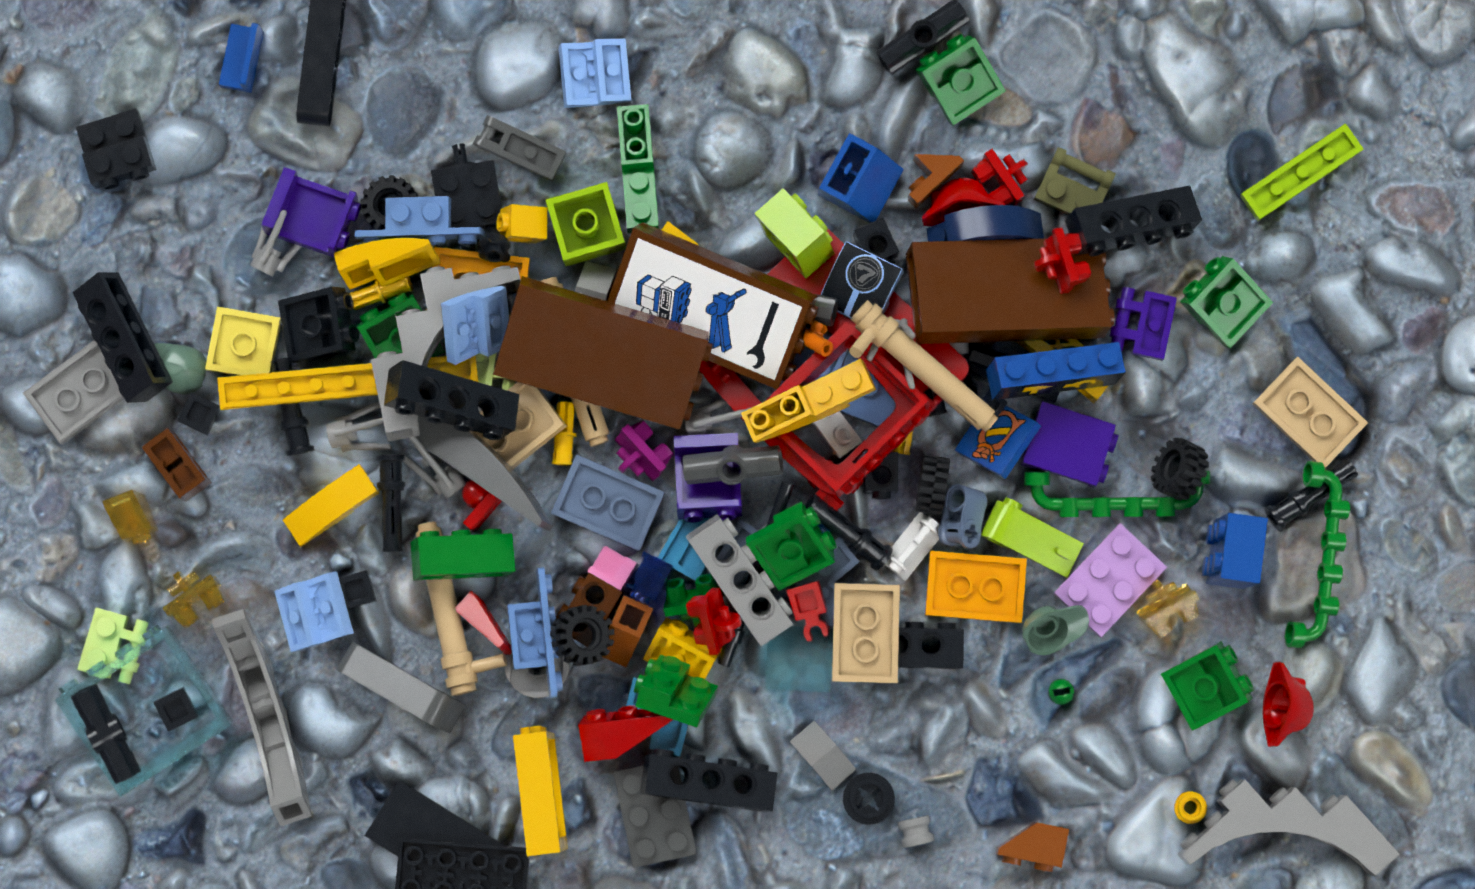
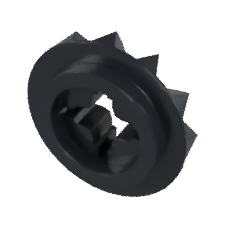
(884, 799)

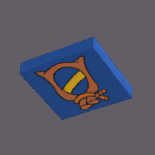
(1000, 445)

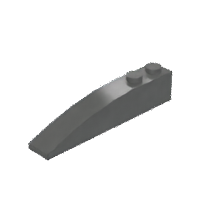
(483, 466)

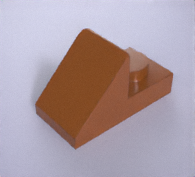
(938, 169)

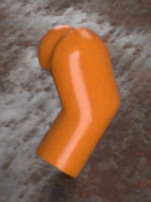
(815, 341)

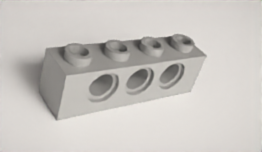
(763, 624)

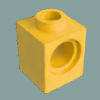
(523, 223)

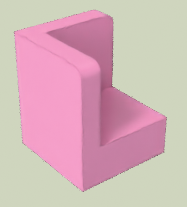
(613, 568)

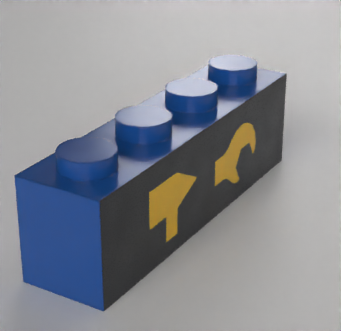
(1055, 371)

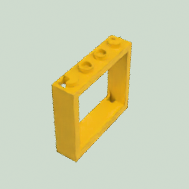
(540, 791)

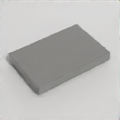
(75, 393)

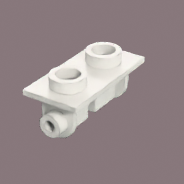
(838, 434)
(913, 545)

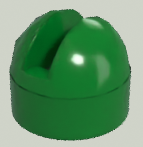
(1060, 684)

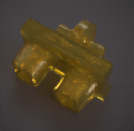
(1166, 602)
(181, 606)

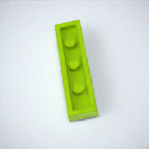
(1301, 172)

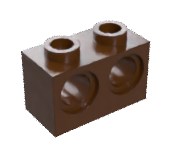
(176, 464)
(611, 599)

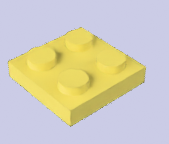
(242, 342)

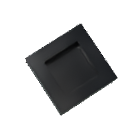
(199, 413)
(357, 589)
(175, 709)

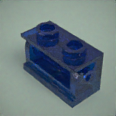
(650, 579)

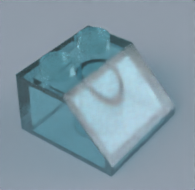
(799, 663)

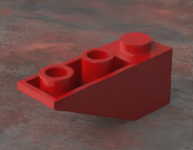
(614, 733)

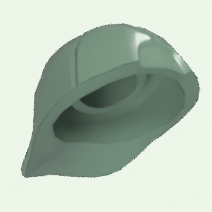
(184, 366)
(1053, 629)

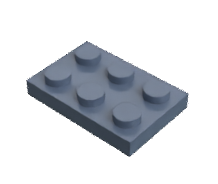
(608, 503)

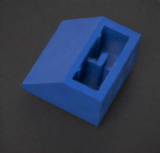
(860, 179)

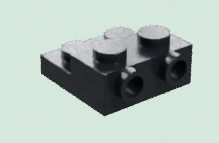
(116, 150)
(318, 324)

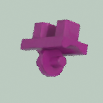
(638, 454)

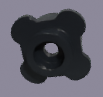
(495, 248)

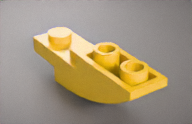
(808, 403)

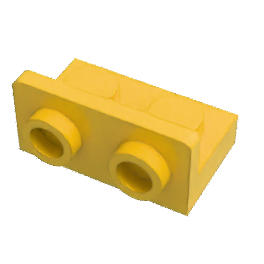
(677, 640)

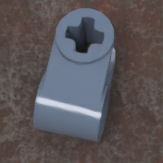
(963, 513)

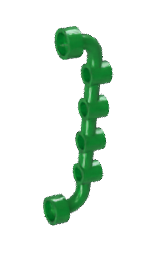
(1103, 505)
(1328, 572)

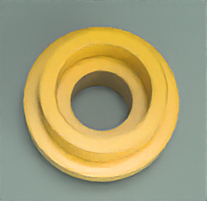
(1197, 815)

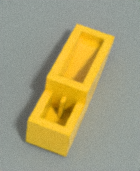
(385, 260)
(330, 505)

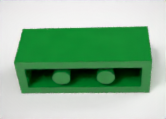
(462, 555)

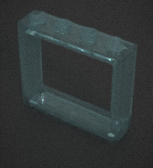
(177, 750)

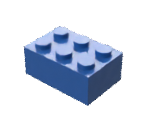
(1235, 551)

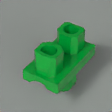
(678, 596)

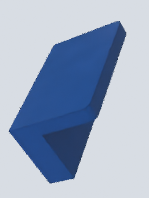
(241, 57)

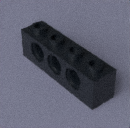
(1174, 204)
(122, 337)
(497, 404)
(950, 651)
(657, 781)

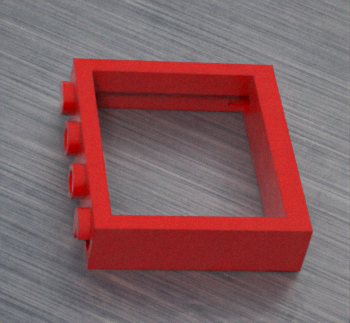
(812, 369)

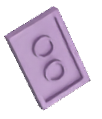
(1111, 579)

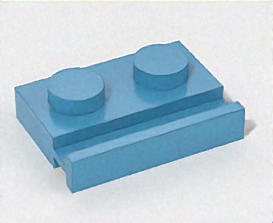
(680, 552)

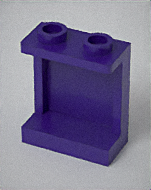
(315, 213)
(1070, 445)
(709, 498)

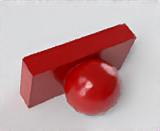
(481, 501)

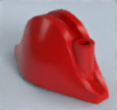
(956, 196)
(1285, 705)

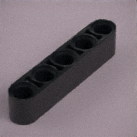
(320, 62)

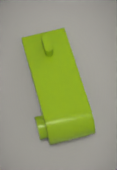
(1031, 537)

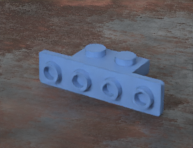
(421, 219)
(530, 634)

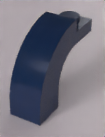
(988, 223)

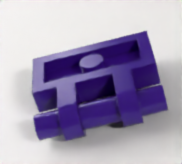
(1153, 323)

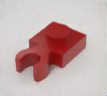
(808, 604)

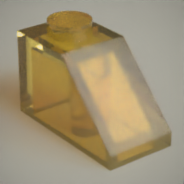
(131, 516)

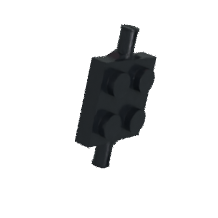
(471, 190)

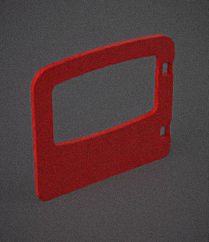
(740, 397)

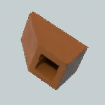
(628, 627)
(1036, 843)

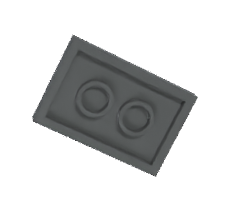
(654, 826)

